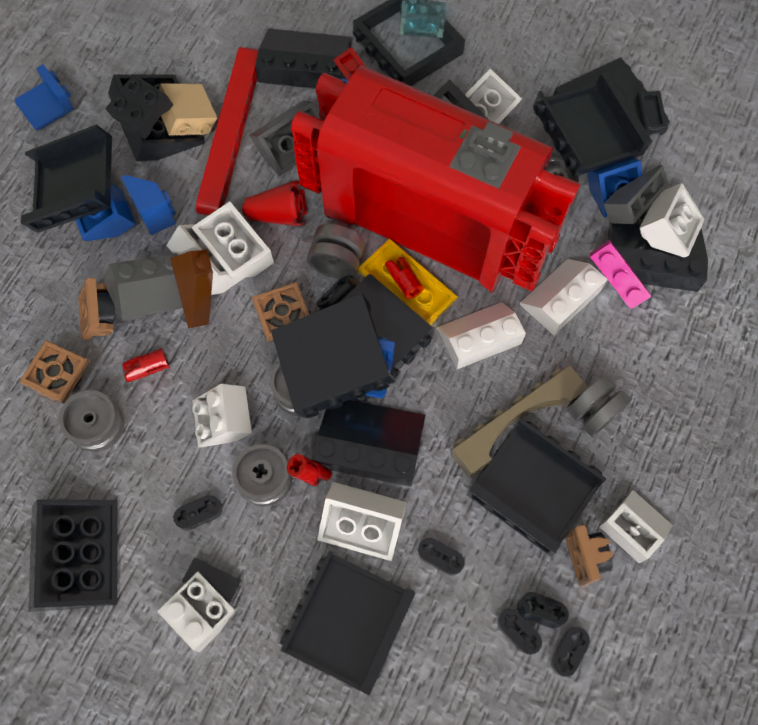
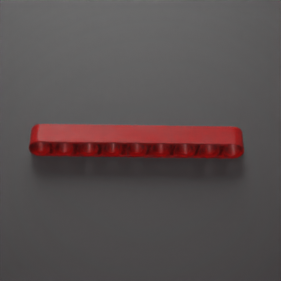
(228, 133)

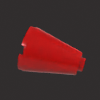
(278, 205)

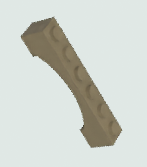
(561, 389)

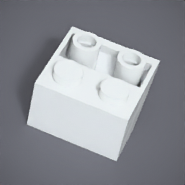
(221, 415)
(636, 527)
(197, 612)

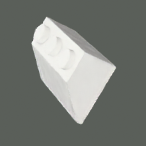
(493, 97)
(672, 222)
(186, 240)
(234, 243)
(564, 294)
(481, 334)
(361, 521)

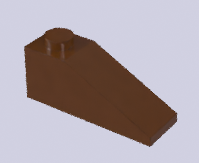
(194, 282)

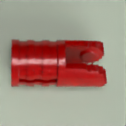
(404, 277)
(145, 365)
(307, 470)

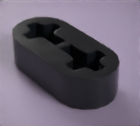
(336, 292)
(195, 507)
(444, 551)
(542, 612)
(514, 636)
(576, 655)

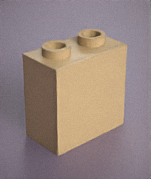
(190, 110)

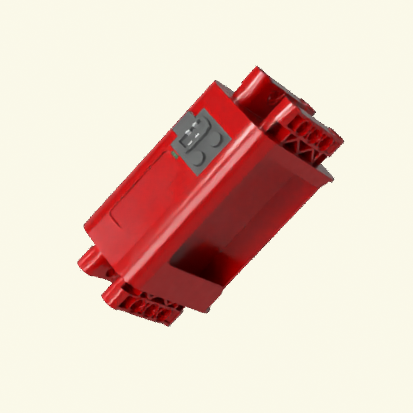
(432, 177)

